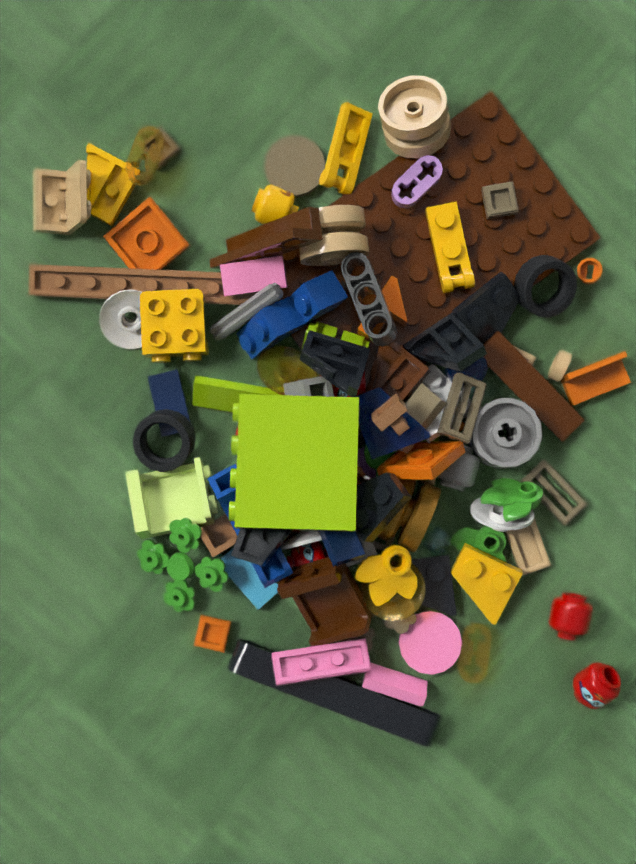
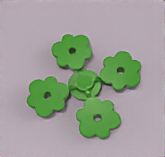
(181, 566)

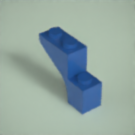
(290, 314)
(277, 566)

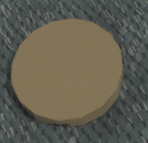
(294, 165)

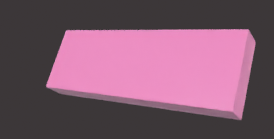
(321, 662)

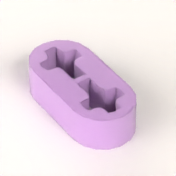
(411, 176)

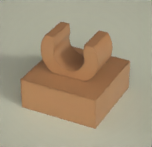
(391, 414)

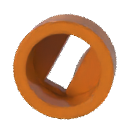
(582, 270)

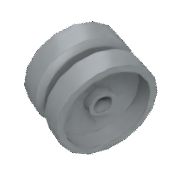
(522, 430)

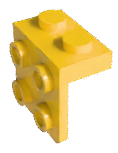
(173, 325)

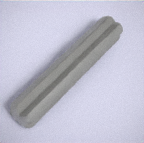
(246, 311)

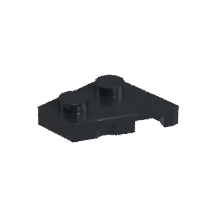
(447, 344)
(378, 504)
(438, 583)

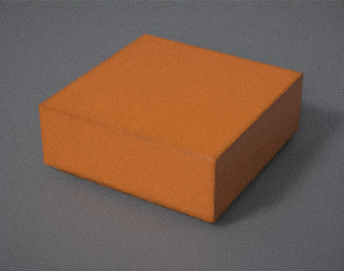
(212, 633)

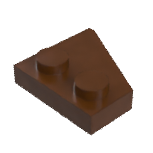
(397, 371)

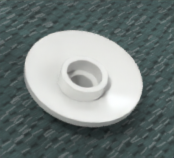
(114, 324)
(492, 516)
(301, 538)

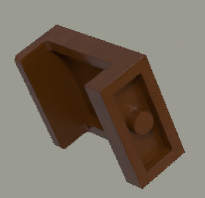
(327, 601)

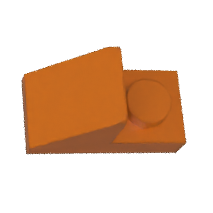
(394, 301)

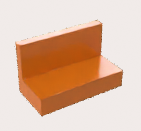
(595, 379)

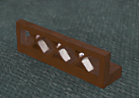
(273, 238)

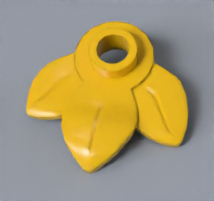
(387, 579)

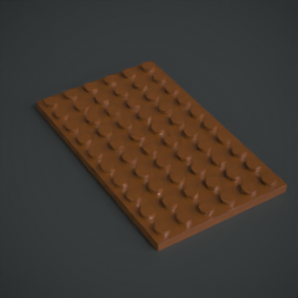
(480, 152)

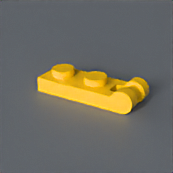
(346, 148)
(449, 246)

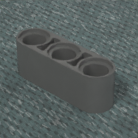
(362, 286)

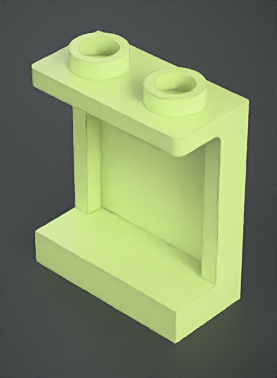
(170, 495)

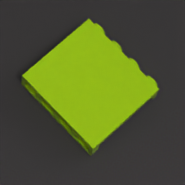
(295, 462)

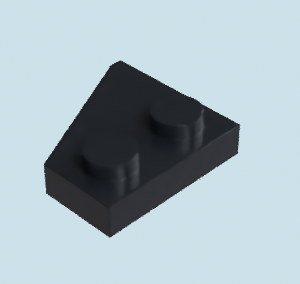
(488, 307)
(336, 360)

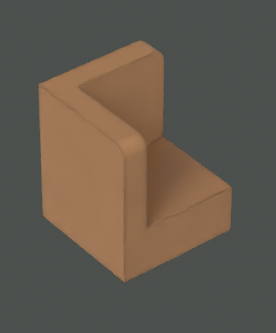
(219, 536)

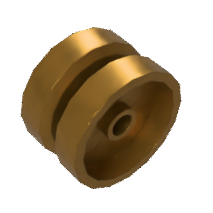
(414, 516)

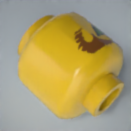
(273, 204)

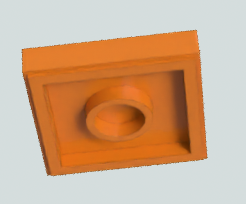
(147, 238)
(424, 460)

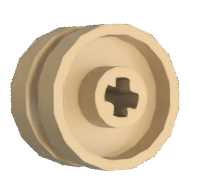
(414, 116)
(339, 234)

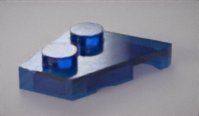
(386, 441)

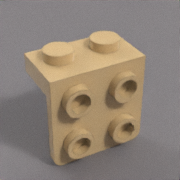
(61, 199)

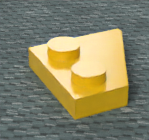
(108, 184)
(486, 580)

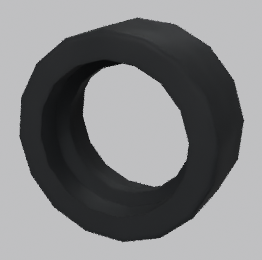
(562, 297)
(145, 453)

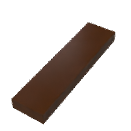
(531, 387)

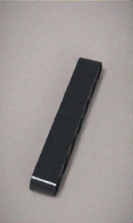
(341, 696)

